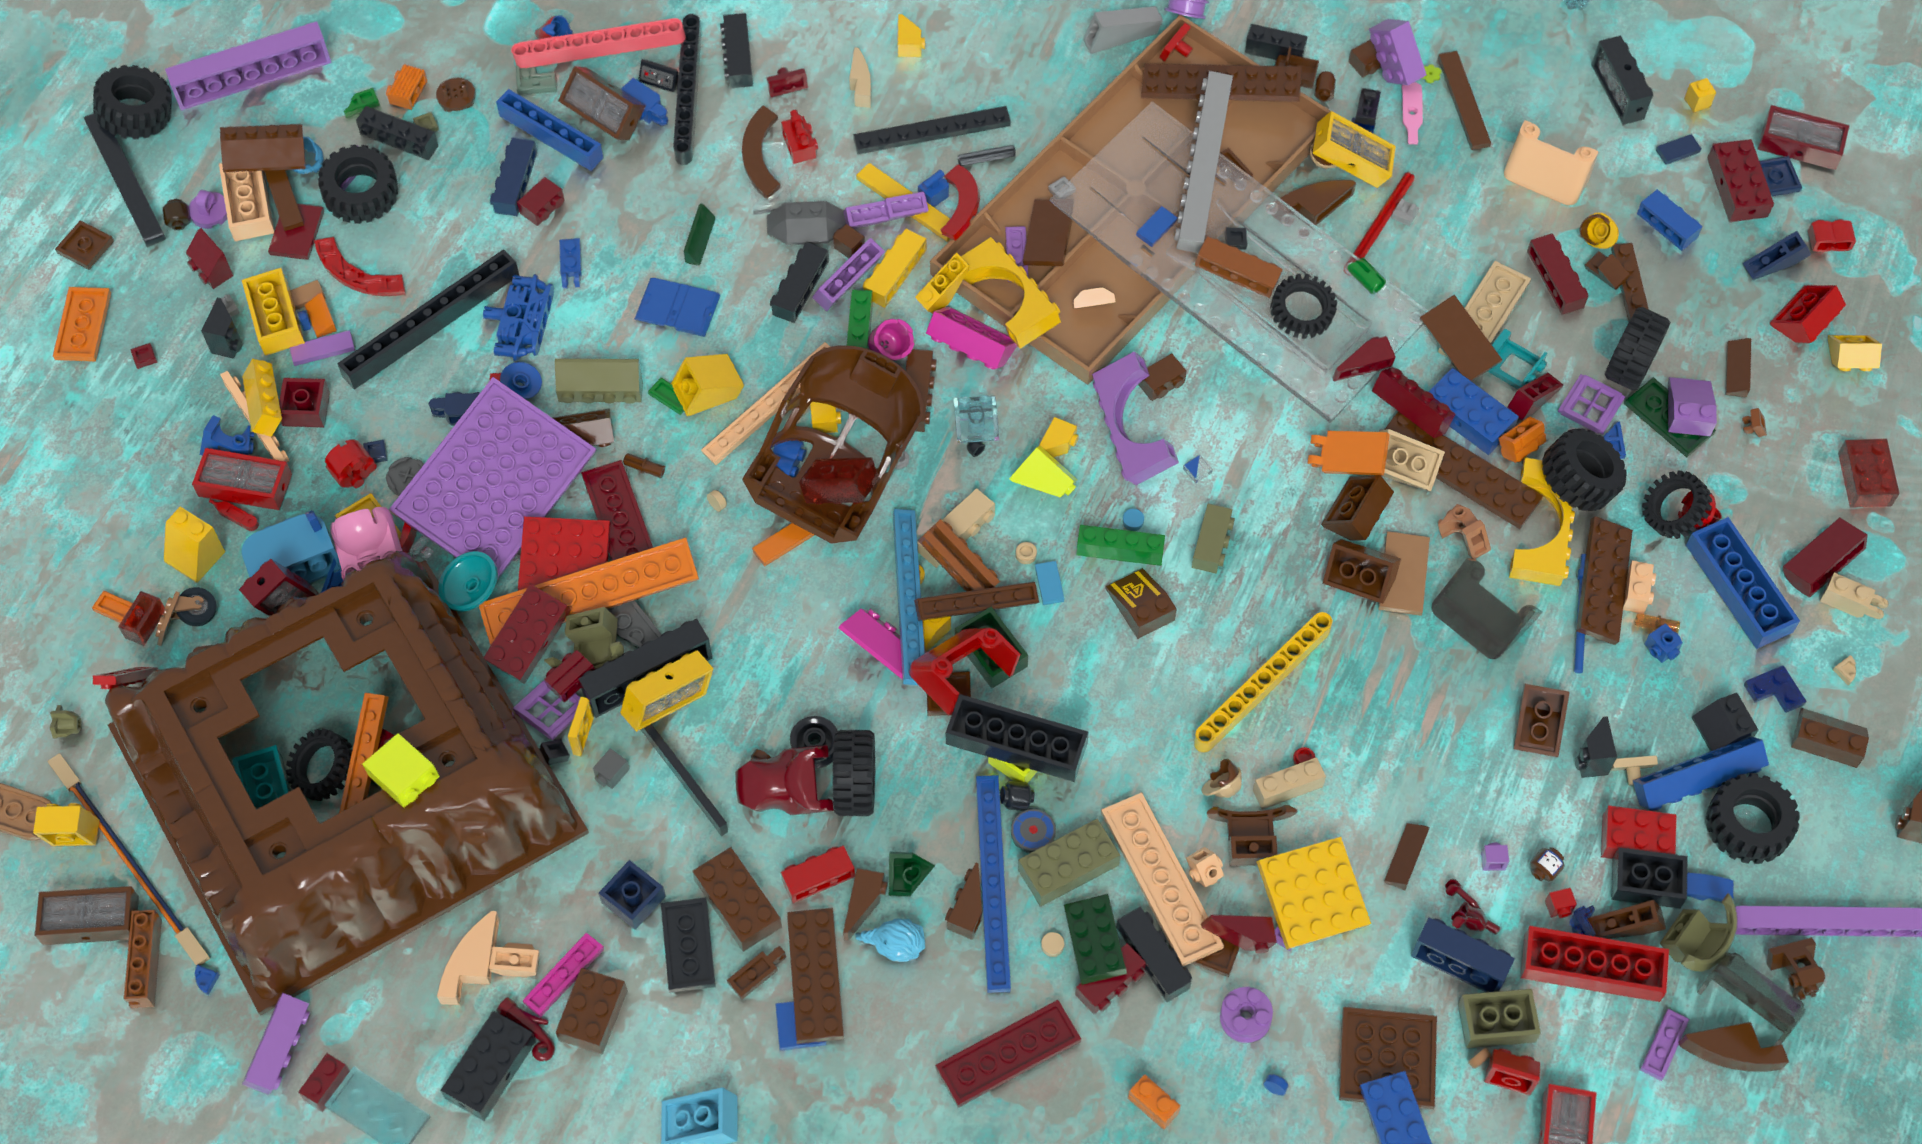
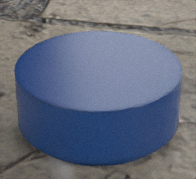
(1276, 1085)

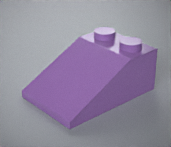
(1691, 407)

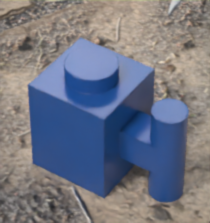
(935, 188)

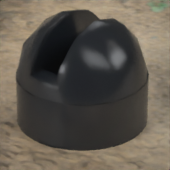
(975, 448)

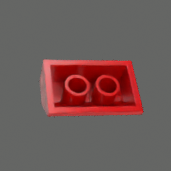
(1809, 312)

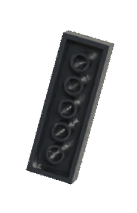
(610, 681)
(1016, 738)

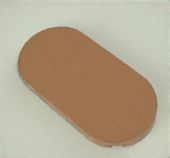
(19, 812)

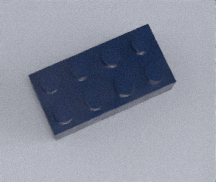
(1462, 956)

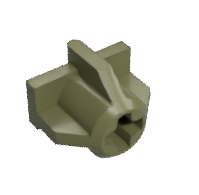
(64, 723)

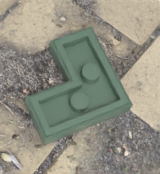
(531, 83)

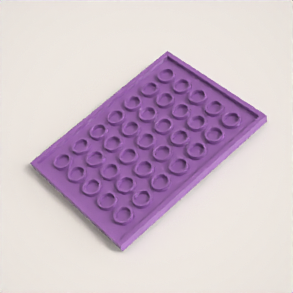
(489, 474)

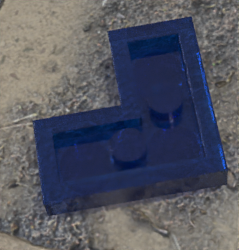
(1776, 683)

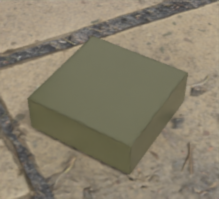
(426, 121)

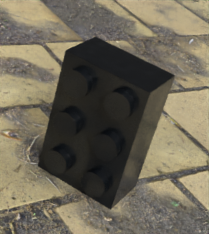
(1649, 876)

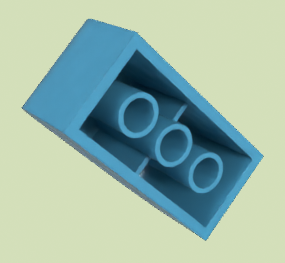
(294, 547)

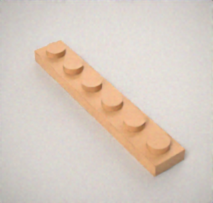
(269, 443)

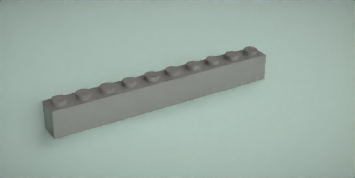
(1204, 162)

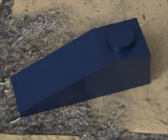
(1778, 256)

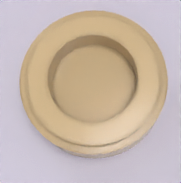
(716, 500)
(1026, 553)
(1052, 944)

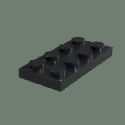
(687, 945)

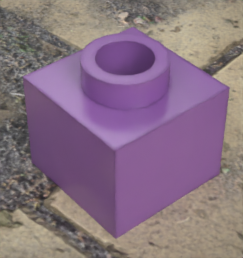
(1495, 857)

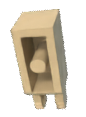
(1853, 597)

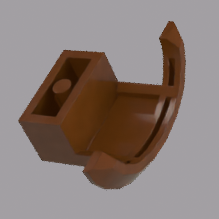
(1251, 832)

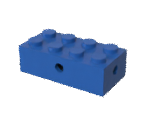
(1477, 413)

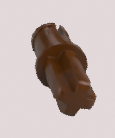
(644, 465)

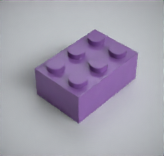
(1397, 52)

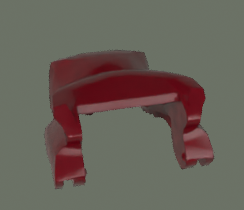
(783, 782)

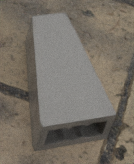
(1121, 27)

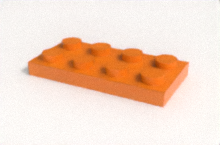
(82, 324)

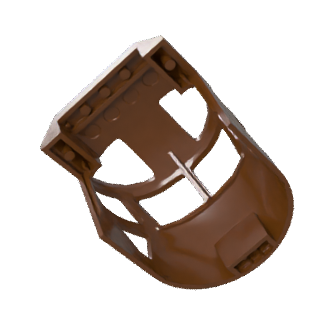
(869, 390)

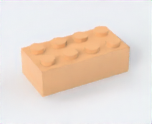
(247, 204)

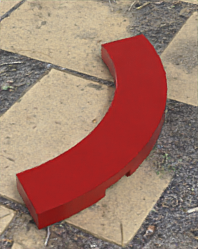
(967, 204)
(353, 277)

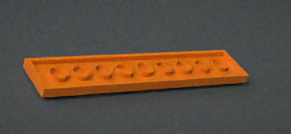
(605, 584)

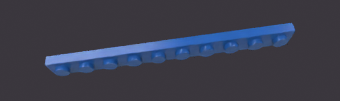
(993, 884)

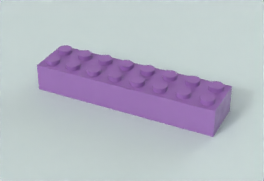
(248, 65)

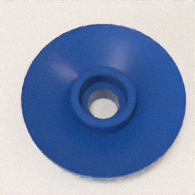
(522, 373)

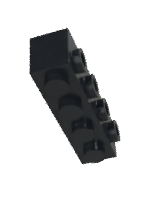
(397, 133)

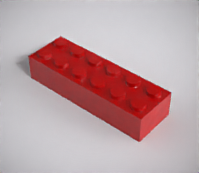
(1595, 963)

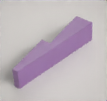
(886, 210)

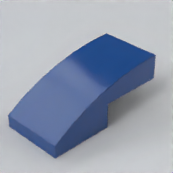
(1708, 886)

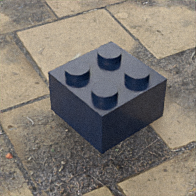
(632, 894)

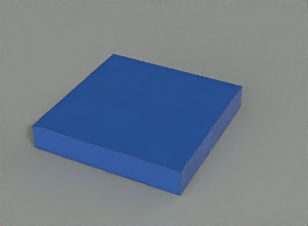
(787, 1028)

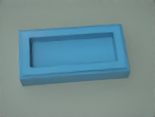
(1049, 583)

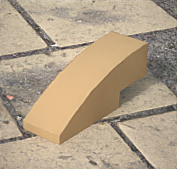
(860, 80)

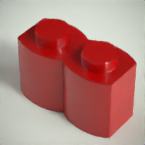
(1831, 235)

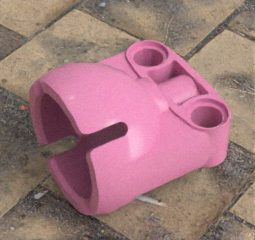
(364, 538)

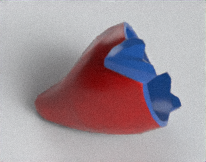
(554, 27)

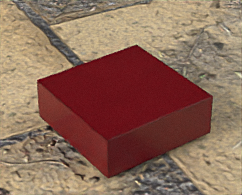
(143, 355)

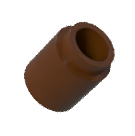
(1325, 86)

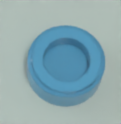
(1133, 519)

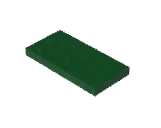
(1651, 406)

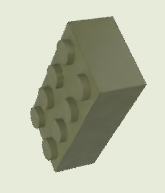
(1068, 862)

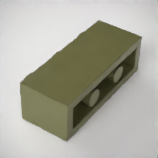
(1213, 538)

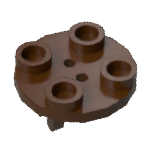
(463, 91)

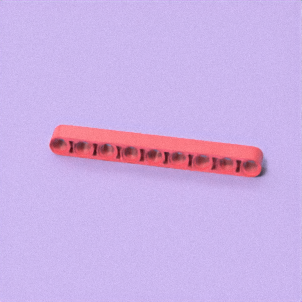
(598, 43)

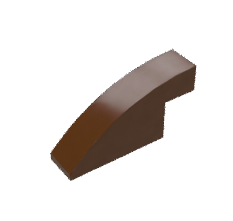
(1320, 199)
(1735, 1049)

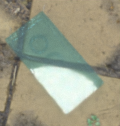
(376, 1110)

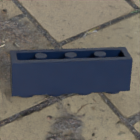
(514, 176)

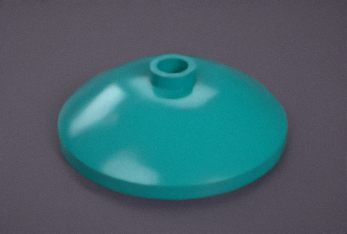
(468, 581)

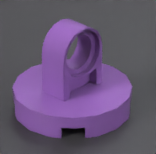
(208, 209)

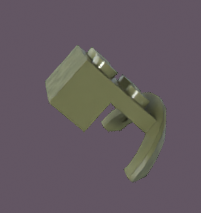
(593, 637)
(1697, 941)

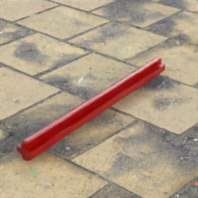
(1384, 215)

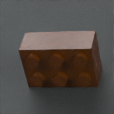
(591, 1011)

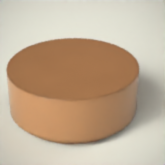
(1481, 1057)

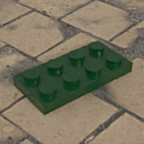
(1095, 939)

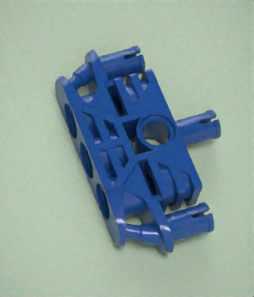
(520, 329)

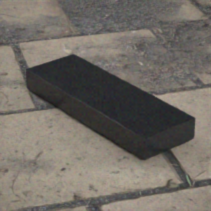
(1367, 107)

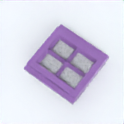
(1591, 404)
(546, 711)

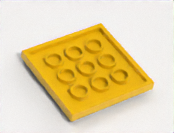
(1313, 893)

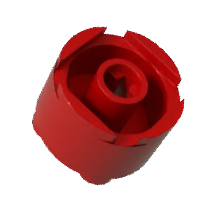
(350, 464)

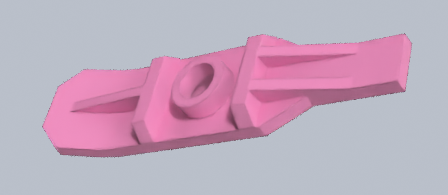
(1412, 103)

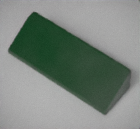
(699, 235)

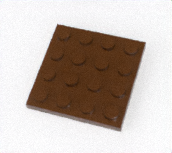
(1386, 1044)

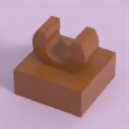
(1757, 423)

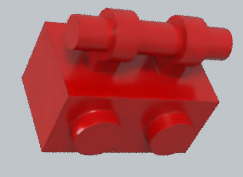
(798, 138)

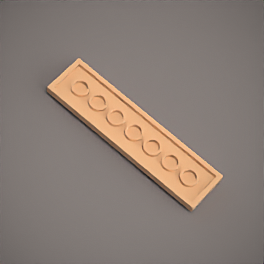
(1161, 878)

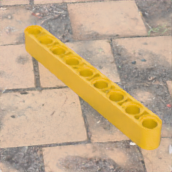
(1258, 689)

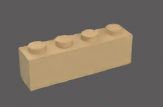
(966, 519)

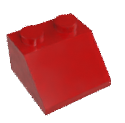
(1513, 1071)

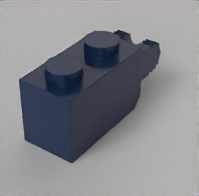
(452, 406)

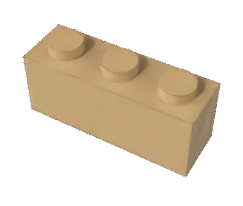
(1289, 783)

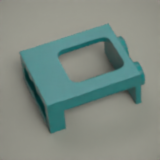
(1505, 348)

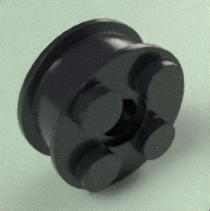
(812, 729)

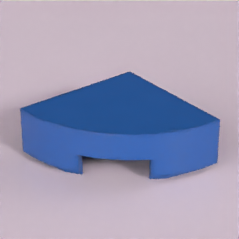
(304, 320)
(313, 520)
(205, 979)

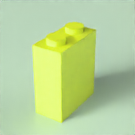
(401, 770)

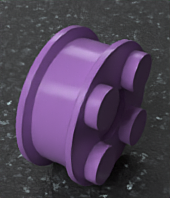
(1189, 8)
(1251, 1001)

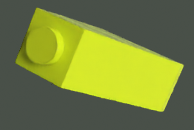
(1044, 474)

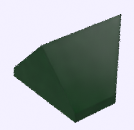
(906, 872)

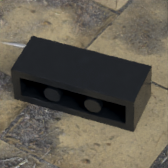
(1273, 42)

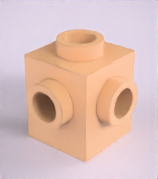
(1205, 867)

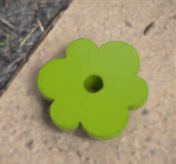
(1432, 73)

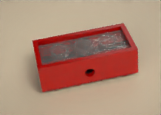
(242, 479)
(1567, 1115)

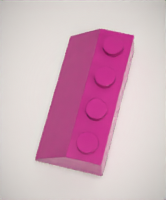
(971, 337)
(876, 638)

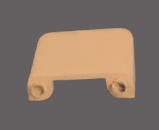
(1548, 168)

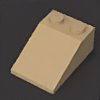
(1411, 461)

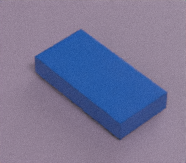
(1156, 226)

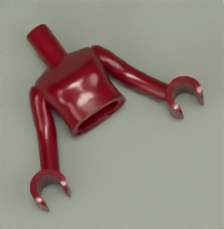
(1469, 911)

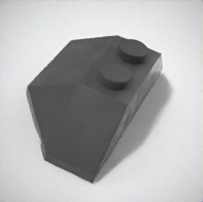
(805, 222)

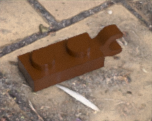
(756, 972)

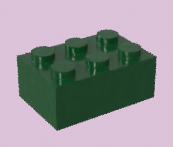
(984, 664)

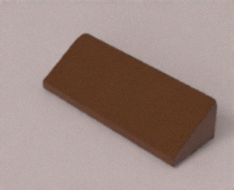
(1738, 367)
(1406, 855)

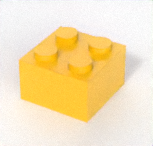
(66, 825)

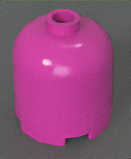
(895, 335)

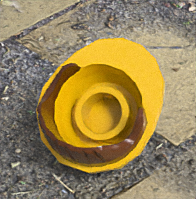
(1599, 231)

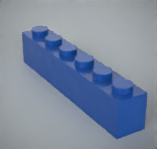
(549, 130)
(1700, 773)

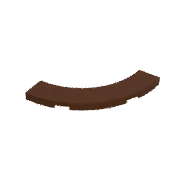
(752, 152)

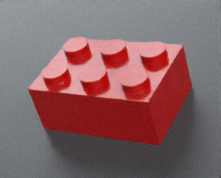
(1637, 831)

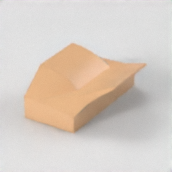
(1093, 297)
(514, 960)

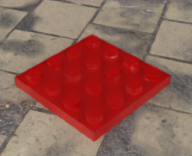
(560, 548)

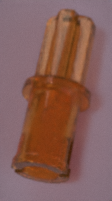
(1655, 622)

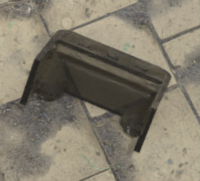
(1757, 993)

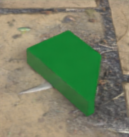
(360, 100)

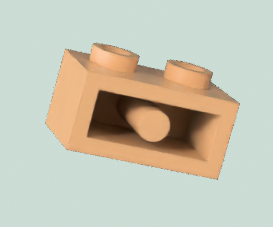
(1638, 587)

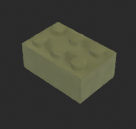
(1499, 1018)

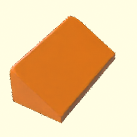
(320, 316)

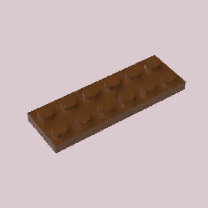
(1604, 580)
(815, 976)

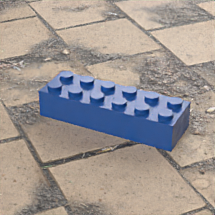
(1742, 583)

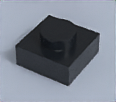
(1236, 237)
(554, 752)

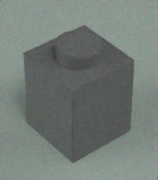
(610, 769)

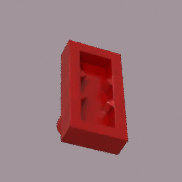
(1177, 44)

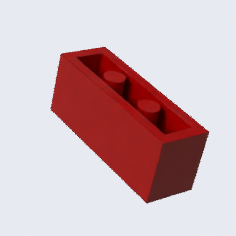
(817, 873)

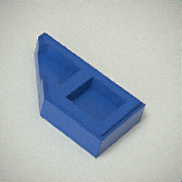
(1615, 437)

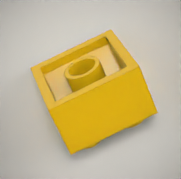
(1854, 352)

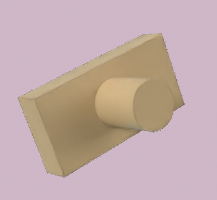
(1633, 766)

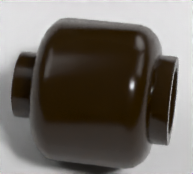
(176, 214)

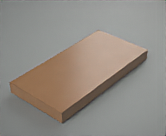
(1409, 586)

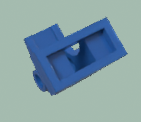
(215, 439)

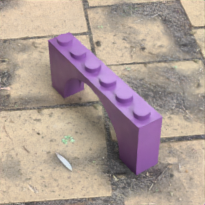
(1114, 386)

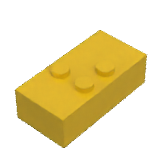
(273, 311)

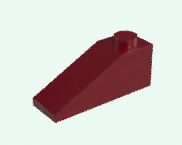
(1370, 357)
(1534, 395)
(1246, 932)

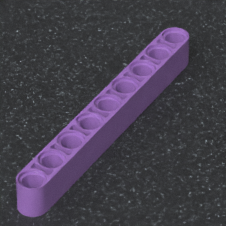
(1829, 921)

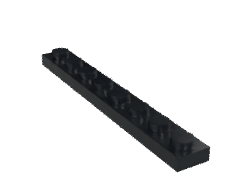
(931, 130)

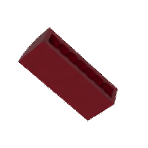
(1825, 556)

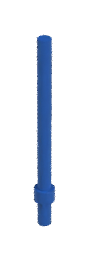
(1580, 637)

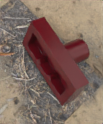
(786, 82)

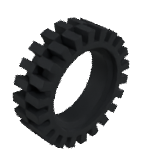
(1309, 286)
(1691, 518)
(301, 758)

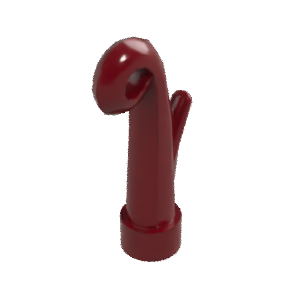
(510, 1010)

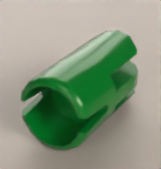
(1367, 275)

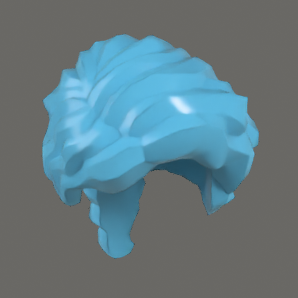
(896, 939)

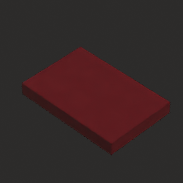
(298, 241)

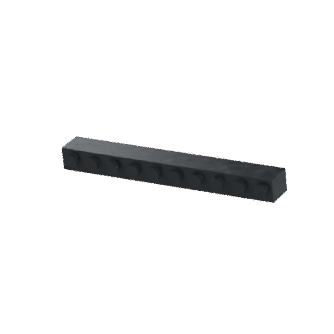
(428, 319)

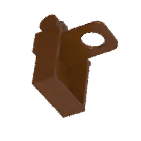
(1309, 67)

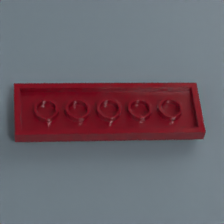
(615, 502)
(1008, 1053)

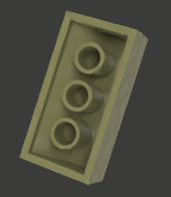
(598, 380)

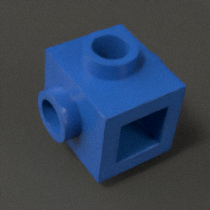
(1664, 643)

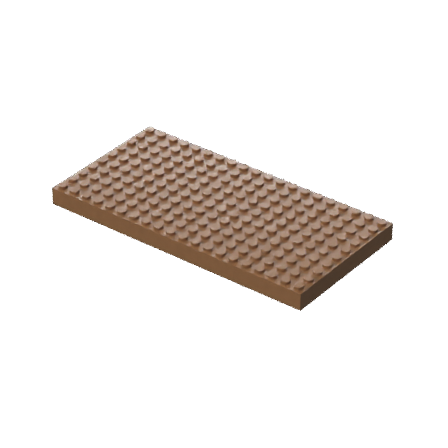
(1264, 135)

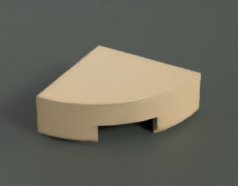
(1846, 670)

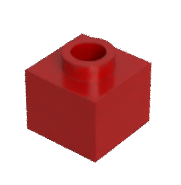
(1561, 903)

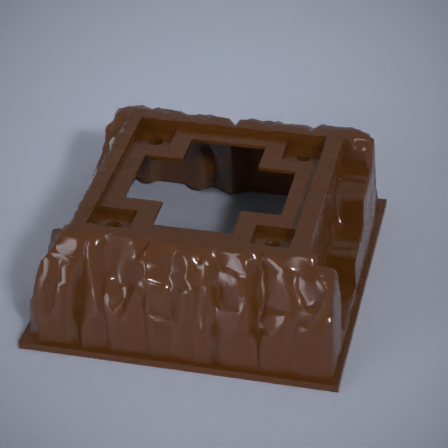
(375, 865)

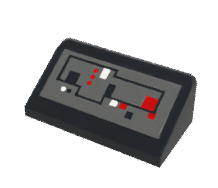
(658, 75)

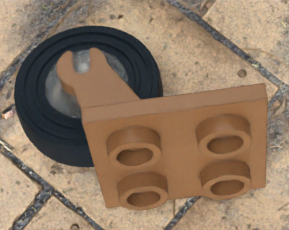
(192, 606)

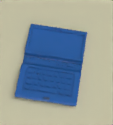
(677, 306)

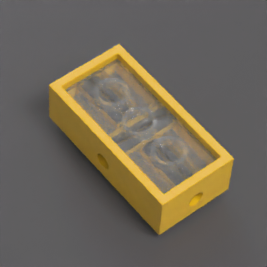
(1354, 149)
(666, 690)

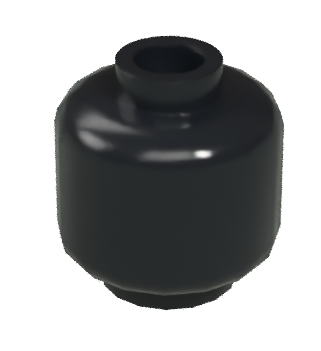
(1016, 795)

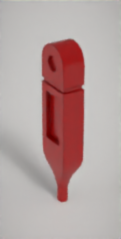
(236, 515)

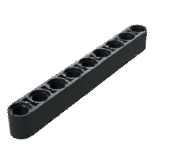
(687, 90)
(126, 182)

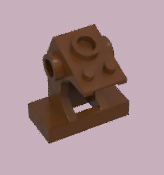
(1804, 980)

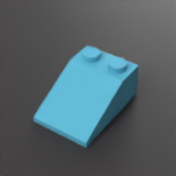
(700, 1118)

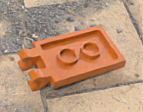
(1351, 452)

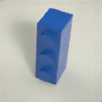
(1669, 219)

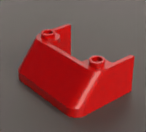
(936, 665)

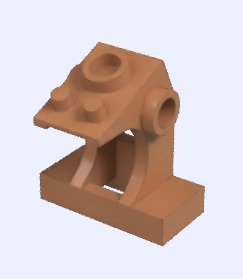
(1473, 532)

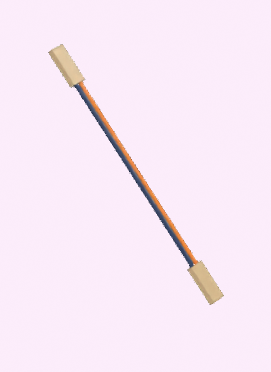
(184, 937)

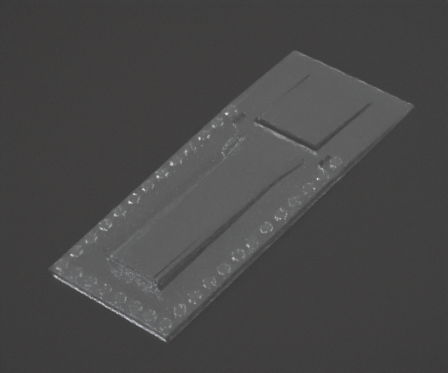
(1141, 180)

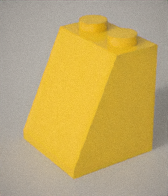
(706, 382)
(190, 545)

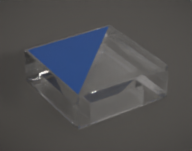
(1197, 468)

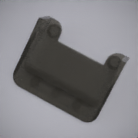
(1479, 614)

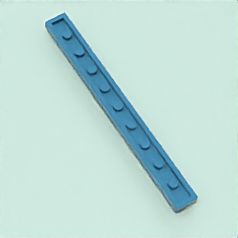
(907, 589)

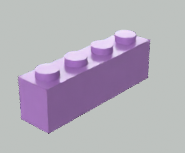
(848, 274)
(276, 1043)

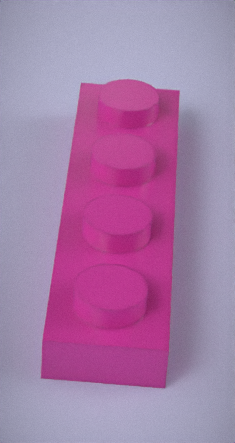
(563, 975)

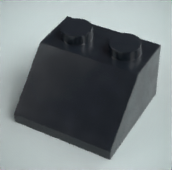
(221, 332)
(1725, 722)
(1597, 752)

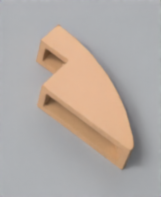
(470, 960)

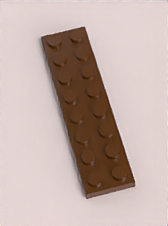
(1248, 82)
(1475, 476)

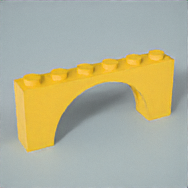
(1036, 312)
(1546, 562)

